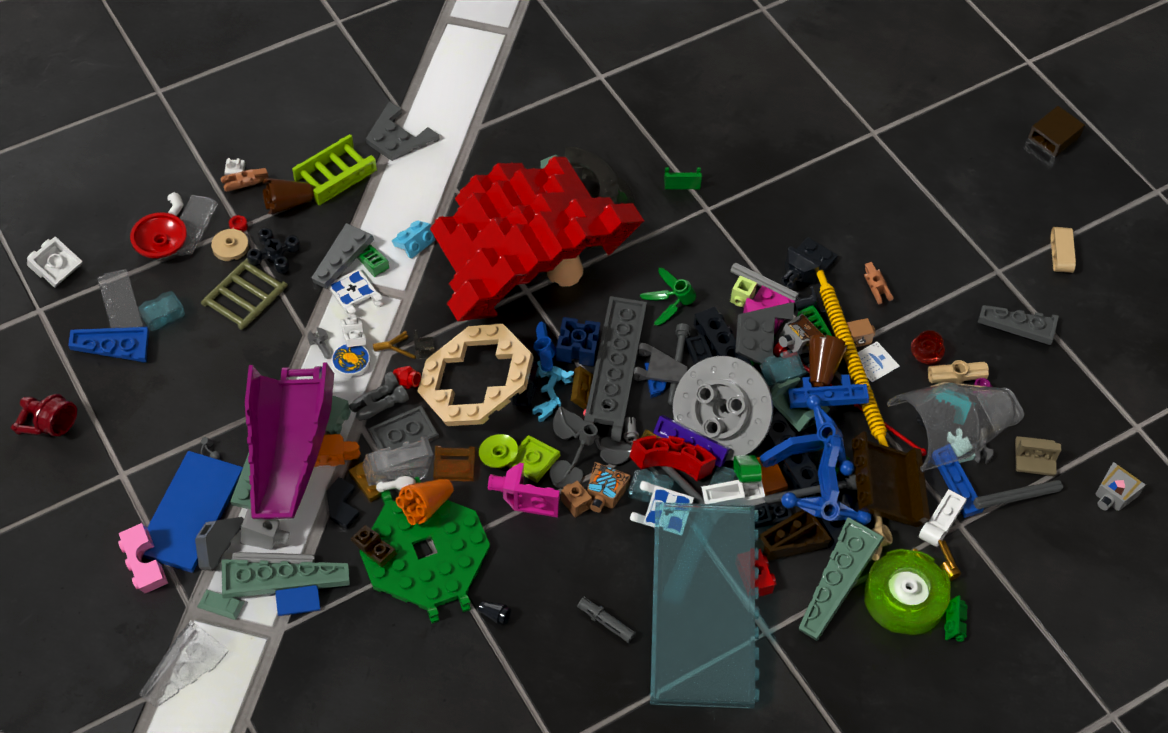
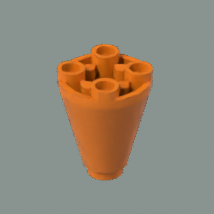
(423, 499)

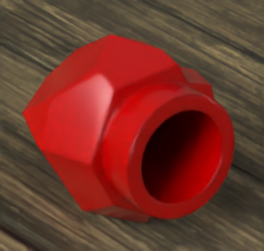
(407, 376)

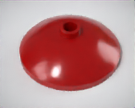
(158, 235)

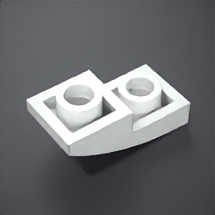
(353, 331)

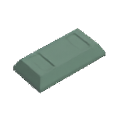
(226, 607)

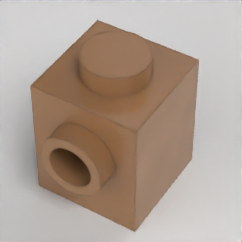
(576, 498)

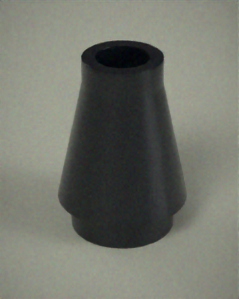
(497, 612)

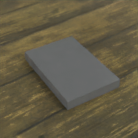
(403, 428)

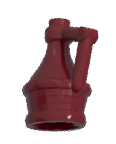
(51, 415)

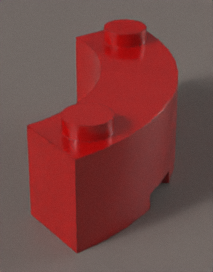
(673, 453)

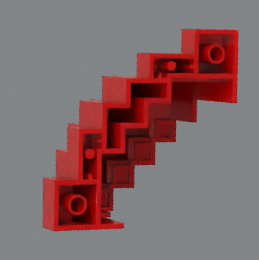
(521, 226)

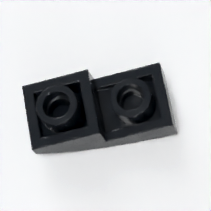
(771, 514)

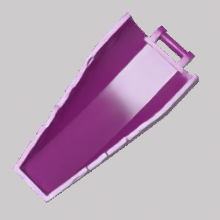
(285, 436)

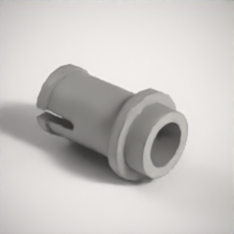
(630, 430)

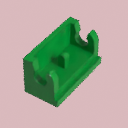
(682, 180)

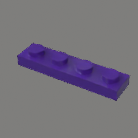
(667, 427)

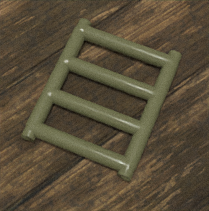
(254, 311)

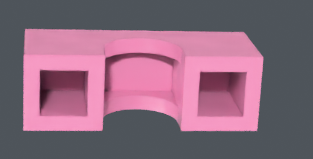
(135, 543)

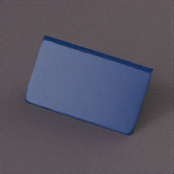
(297, 600)

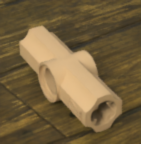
(958, 372)

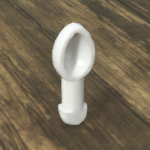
(398, 484)

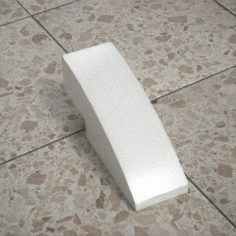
(734, 493)

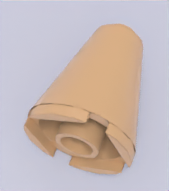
(567, 272)

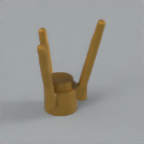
(949, 566)

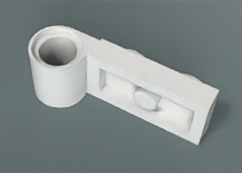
(942, 518)

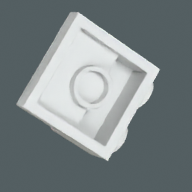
(53, 261)

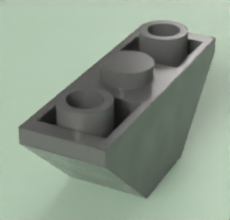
(214, 540)

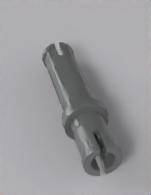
(603, 617)

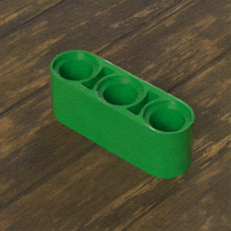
(747, 468)

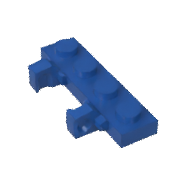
(830, 395)

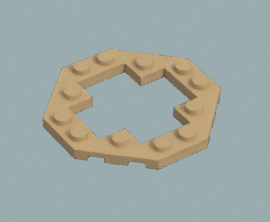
(496, 396)

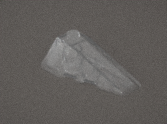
(186, 660)

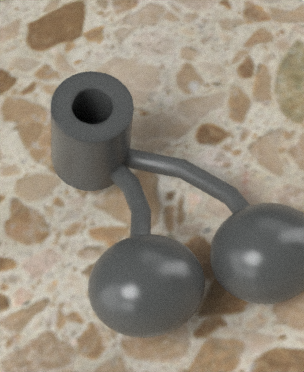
(209, 442)

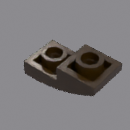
(372, 545)

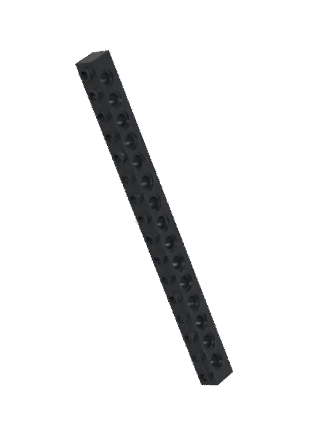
(712, 326)

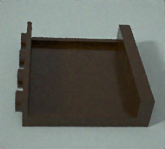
(890, 482)

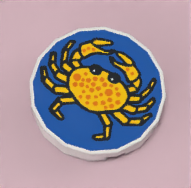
(350, 360)

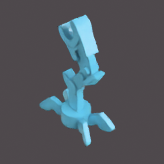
(555, 375)

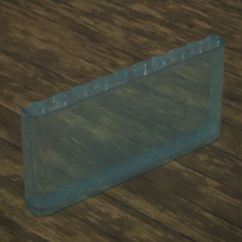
(704, 606)

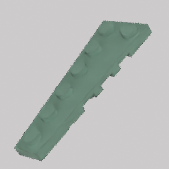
(847, 562)

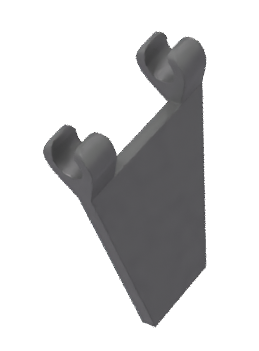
(660, 367)

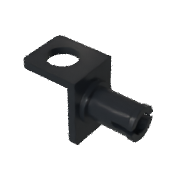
(809, 301)

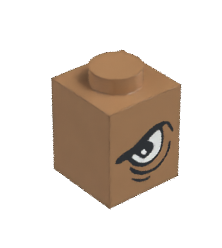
(861, 332)

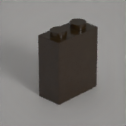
(1056, 131)

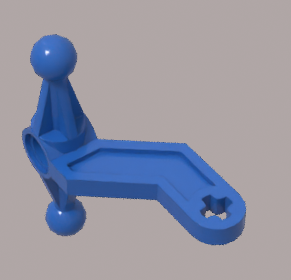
(811, 442)
(829, 490)

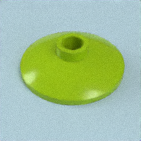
(496, 445)

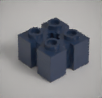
(578, 341)

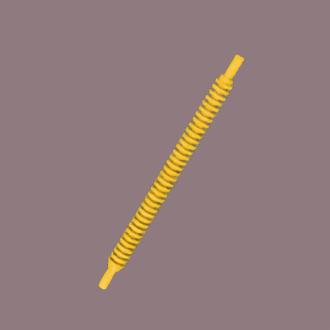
(852, 358)

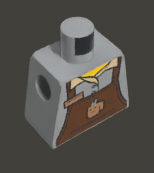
(797, 334)

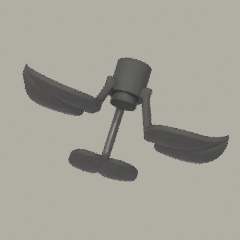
(569, 424)

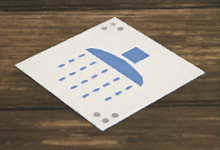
(876, 361)

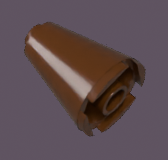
(285, 194)
(824, 359)

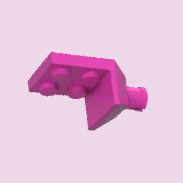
(764, 299)
(525, 497)

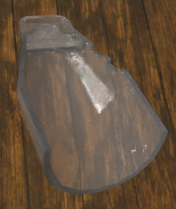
(961, 418)

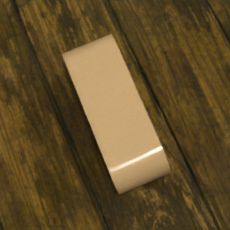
(1063, 249)

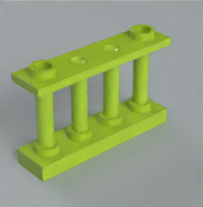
(337, 183)

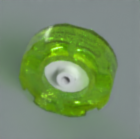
(907, 592)

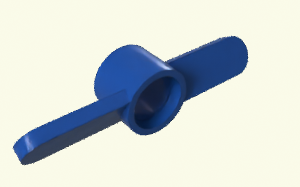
(544, 347)

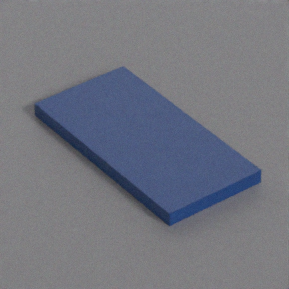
(192, 499)

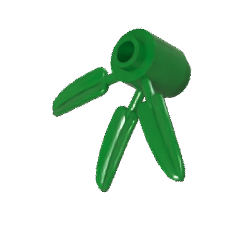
(681, 288)

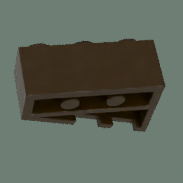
(793, 536)

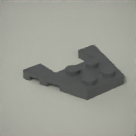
(392, 139)
(756, 331)

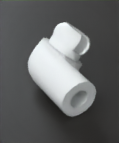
(176, 202)

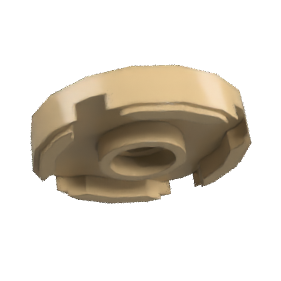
(235, 250)

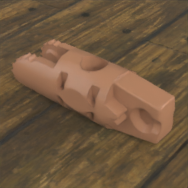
(244, 179)
(876, 283)

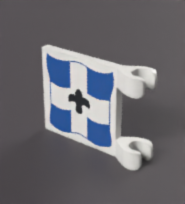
(352, 290)
(659, 495)

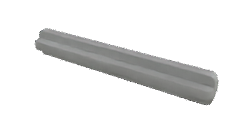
(740, 270)
(255, 557)

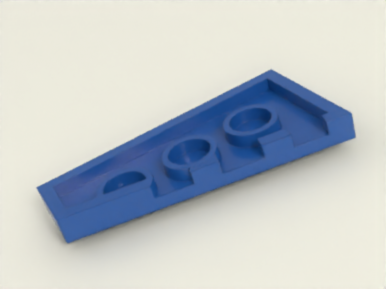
(114, 342)

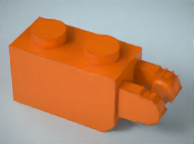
(336, 450)

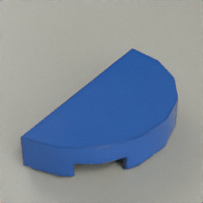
(655, 387)

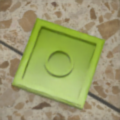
(536, 458)

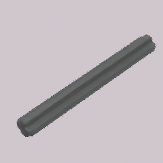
(1017, 494)

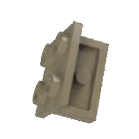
(1036, 455)

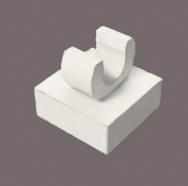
(234, 166)

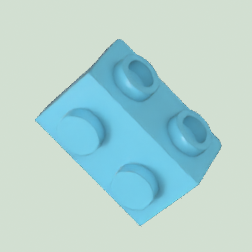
(414, 238)

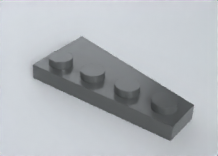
(1026, 325)

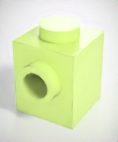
(743, 289)

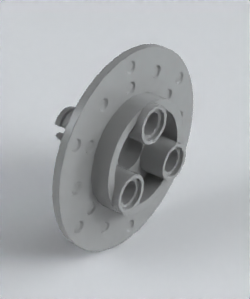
(729, 381)

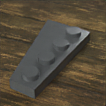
(343, 252)

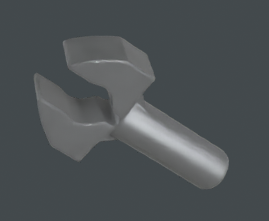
(320, 341)
(987, 452)

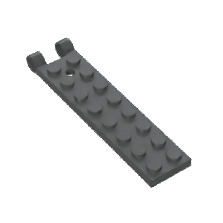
(615, 364)

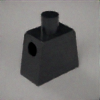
(526, 398)

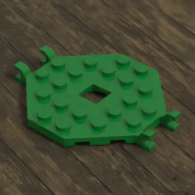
(438, 577)

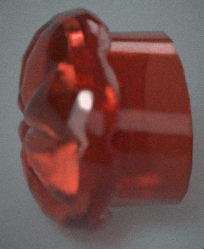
(928, 347)

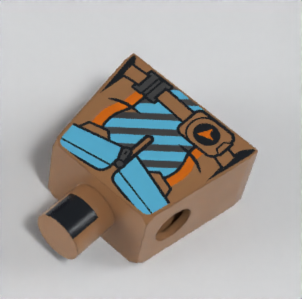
(606, 486)

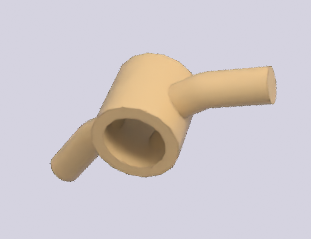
(884, 531)

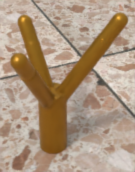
(389, 345)

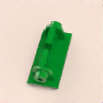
(954, 613)

